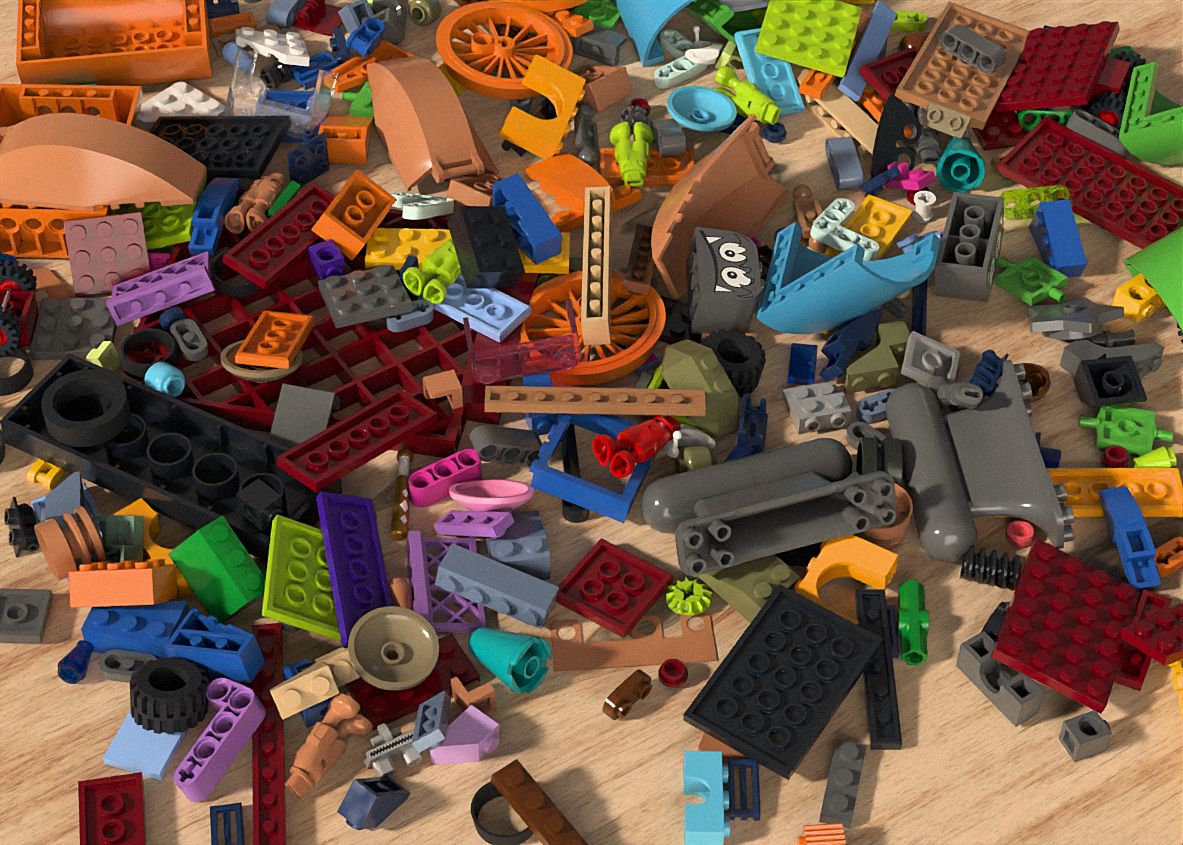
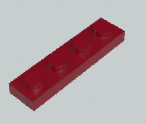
(1134, 662)

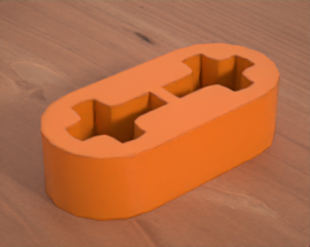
(1168, 553)

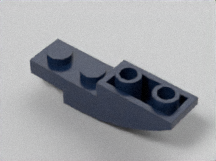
(847, 341)

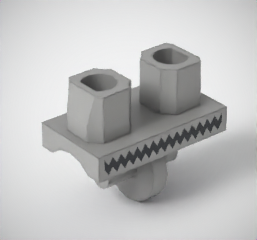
(381, 756)

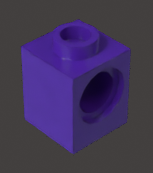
(326, 260)

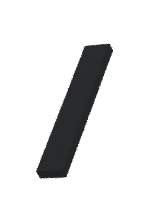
(879, 674)

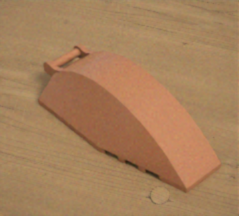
(423, 122)
(92, 162)
(721, 192)

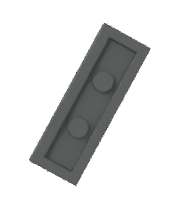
(842, 783)

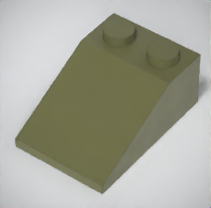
(750, 583)

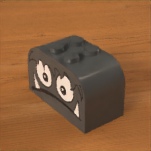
(970, 247)
(722, 281)

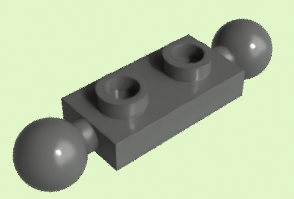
(586, 134)

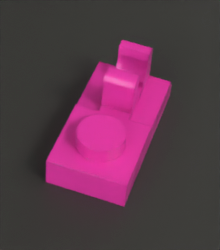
(910, 180)

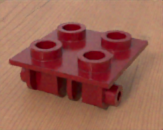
(318, 17)

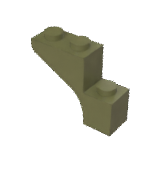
(880, 365)

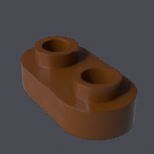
(622, 699)

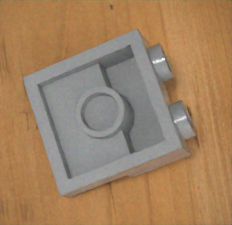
(929, 358)
(817, 407)

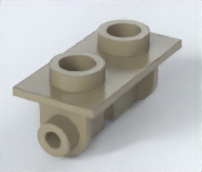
(947, 121)

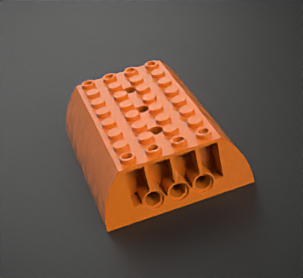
(112, 42)
(40, 230)

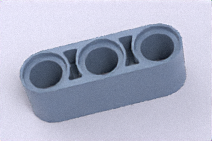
(284, 12)
(844, 163)

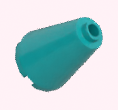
(960, 166)
(511, 657)

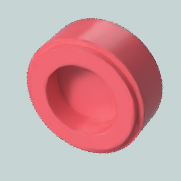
(1020, 534)

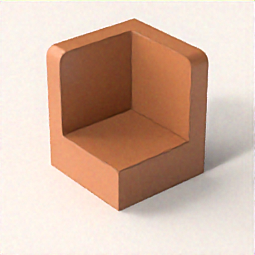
(444, 385)
(473, 694)

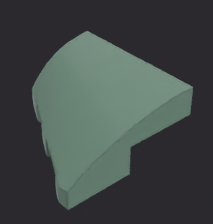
(121, 536)

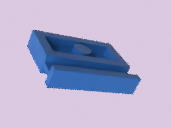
(308, 75)

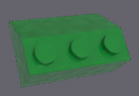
(219, 570)

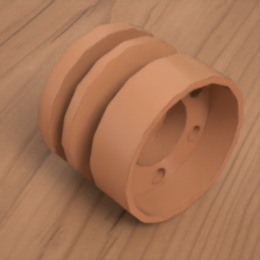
(893, 535)
(69, 543)

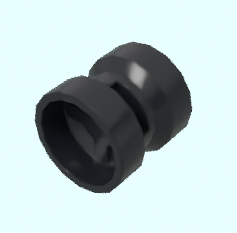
(276, 74)

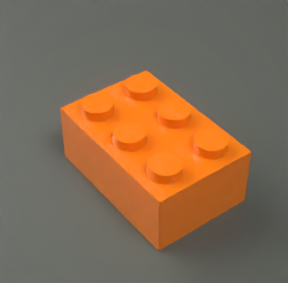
(354, 214)
(123, 583)

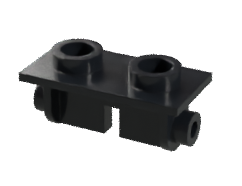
(20, 520)

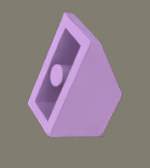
(467, 739)

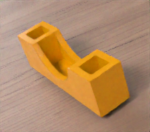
(150, 532)

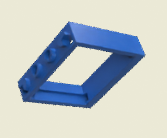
(576, 489)

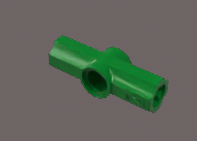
(912, 622)

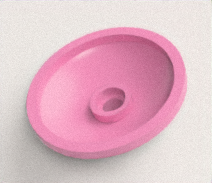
(491, 494)

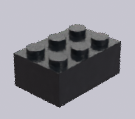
(485, 247)

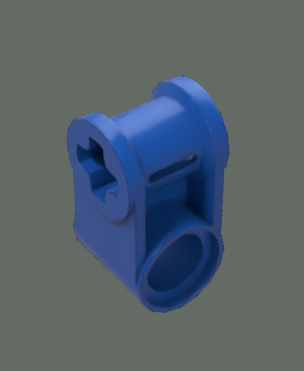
(366, 37)

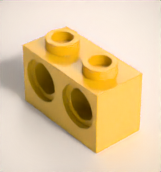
(1137, 299)

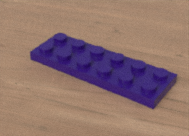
(353, 558)

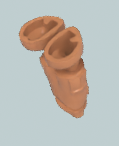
(255, 203)
(326, 744)

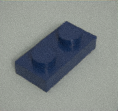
(337, 46)

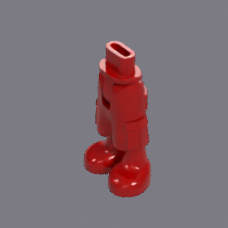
(634, 444)

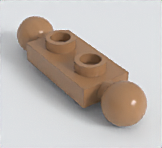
(806, 211)

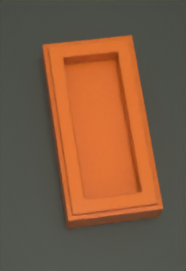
(229, 23)

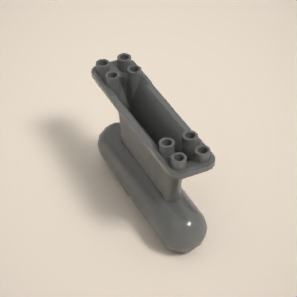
(974, 466)
(767, 504)

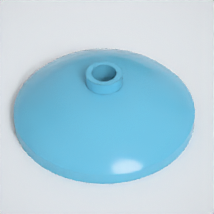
(701, 109)

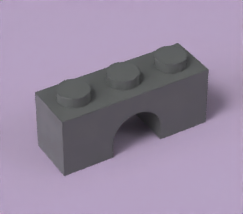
(393, 15)
(1015, 697)

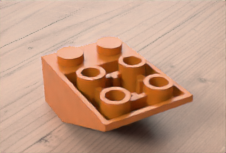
(347, 138)

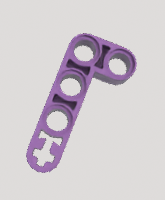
(222, 740)

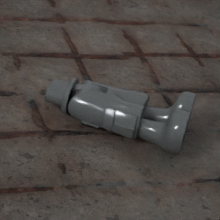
(928, 145)
(955, 395)

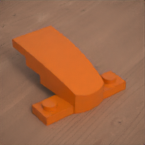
(566, 180)

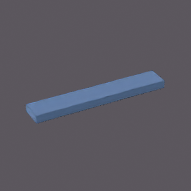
(867, 49)

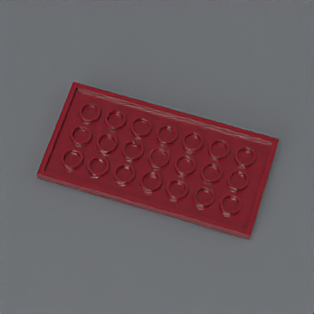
(1100, 183)

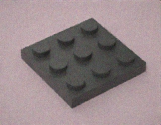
(365, 296)
(71, 327)

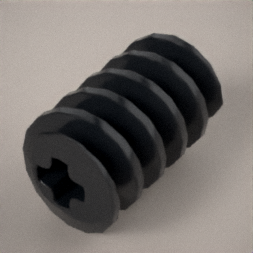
(991, 567)

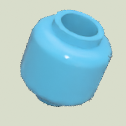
(165, 379)

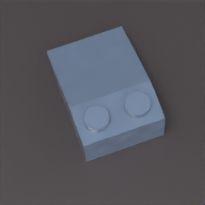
(523, 546)

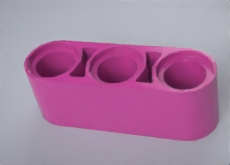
(433, 481)

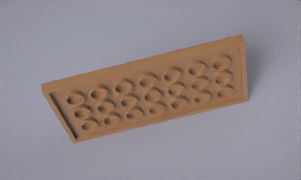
(953, 83)

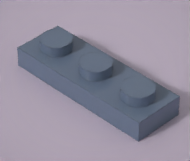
(431, 722)

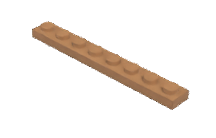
(595, 400)

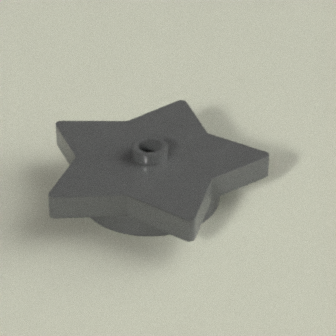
(1072, 319)

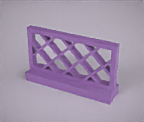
(161, 289)
(421, 590)

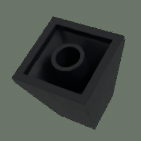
(1109, 381)

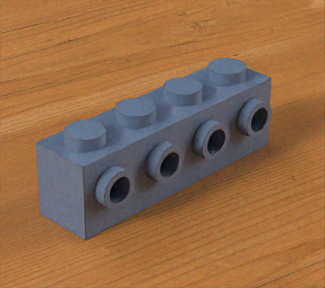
(496, 586)

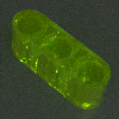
(1025, 197)

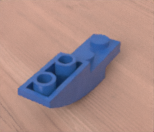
(210, 214)
(1131, 536)

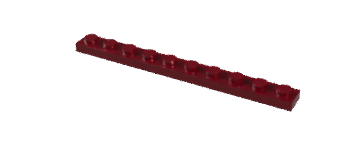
(268, 743)

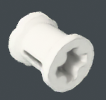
(923, 206)

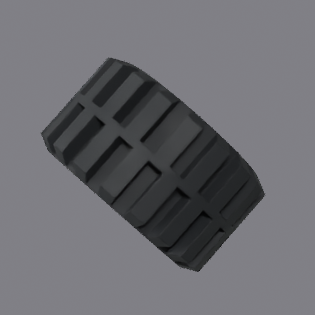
(739, 357)
(168, 695)

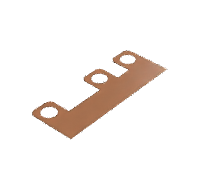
(640, 651)

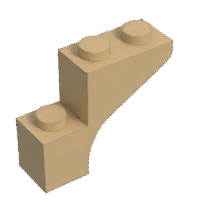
(314, 683)

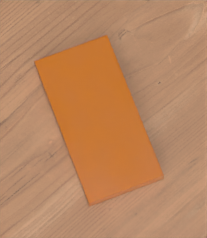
(660, 170)
(275, 339)

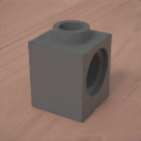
(1085, 735)

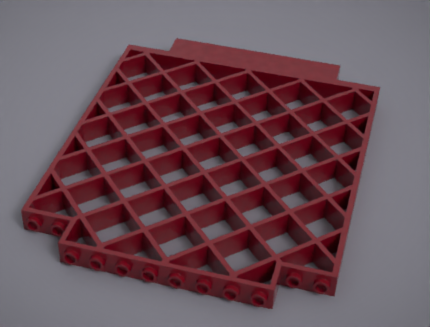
(250, 406)

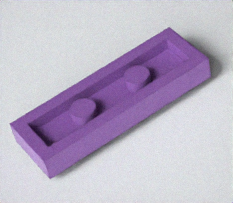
(474, 523)

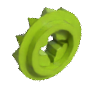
(695, 603)

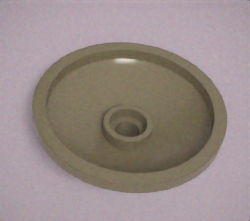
(252, 372)
(396, 633)

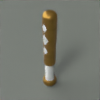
(400, 513)

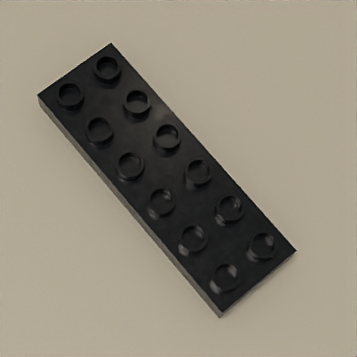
(167, 455)

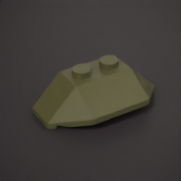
(697, 368)

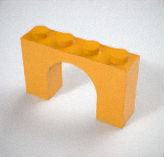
(563, 90)
(851, 559)

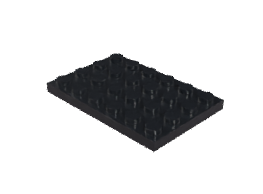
(226, 143)
(783, 681)

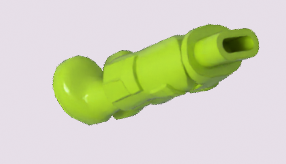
(748, 97)
(634, 156)
(441, 264)

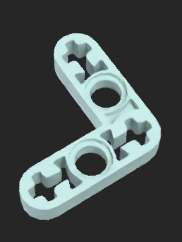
(668, 75)
(422, 206)
(830, 229)

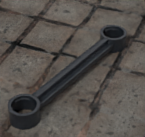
(571, 466)

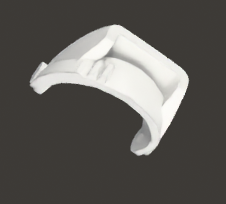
(707, 52)
(687, 437)

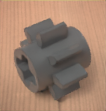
(633, 115)

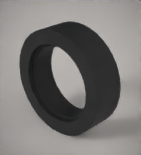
(92, 431)

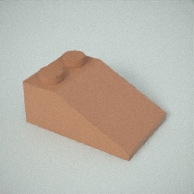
(604, 85)
(473, 190)

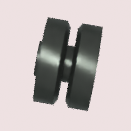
(888, 459)

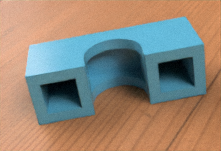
(705, 778)

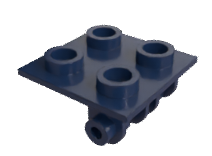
(308, 159)
(987, 372)

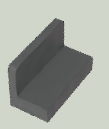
(600, 45)

